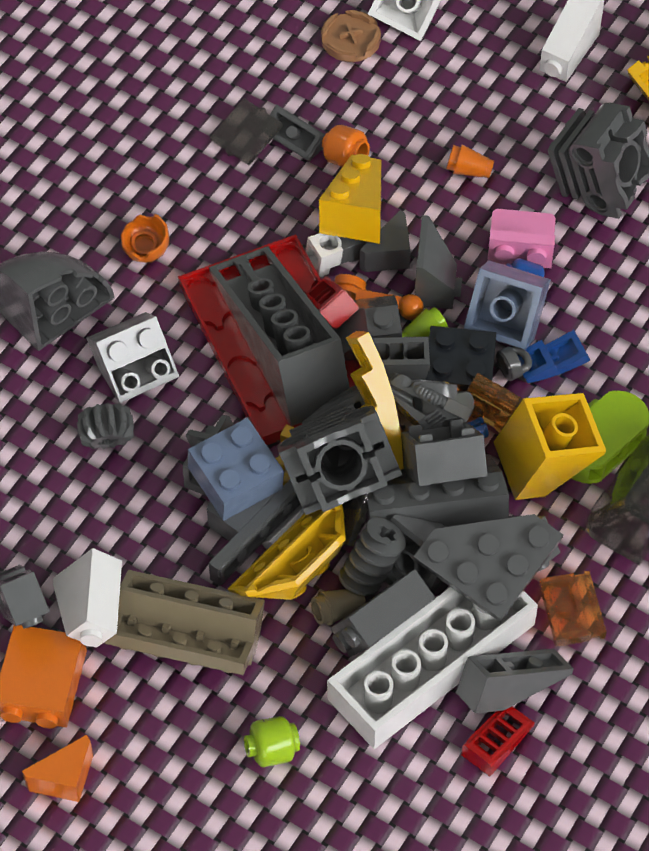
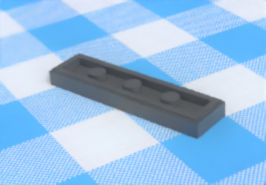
(253, 534)

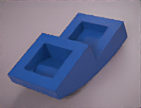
(555, 357)

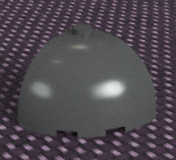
(49, 294)

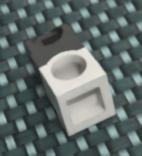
(330, 251)

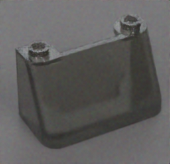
(622, 512)

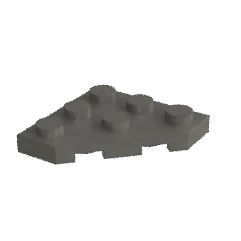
(490, 558)

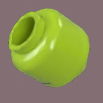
(272, 741)

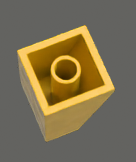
(548, 443)

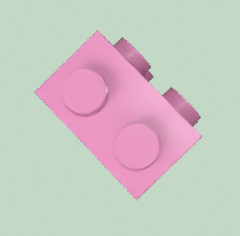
(522, 236)

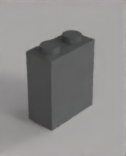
(382, 614)

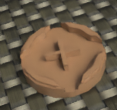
(350, 36)

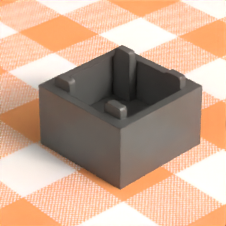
(443, 453)

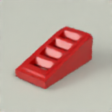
(332, 302)
(482, 759)

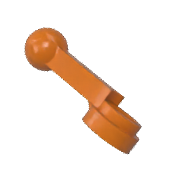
(409, 305)

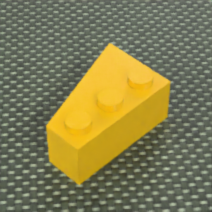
(353, 201)

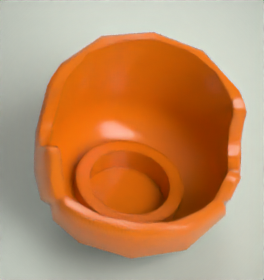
(145, 238)

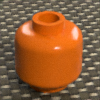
(342, 143)

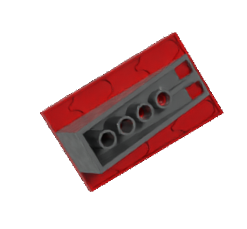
(269, 334)

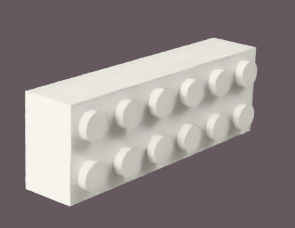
(421, 662)

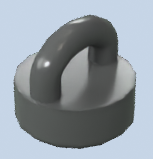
(510, 363)

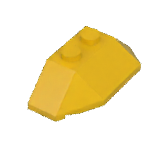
(295, 557)

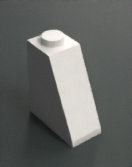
(571, 37)
(90, 597)

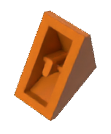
(62, 772)

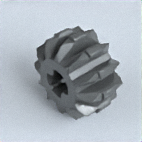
(105, 426)

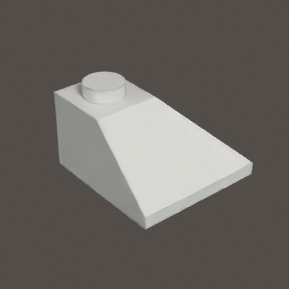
(406, 15)

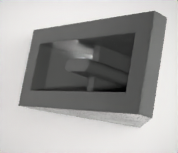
(393, 249)

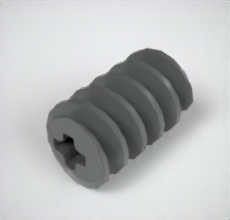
(372, 557)

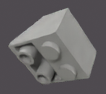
(133, 356)

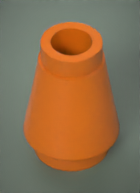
(469, 162)

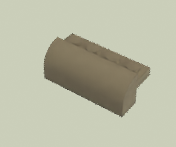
(187, 622)

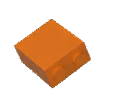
(40, 676)

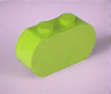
(622, 426)

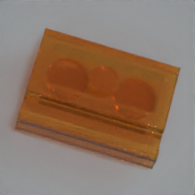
(492, 402)
(572, 608)

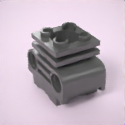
(601, 158)
(363, 473)

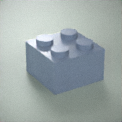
(507, 303)
(235, 469)

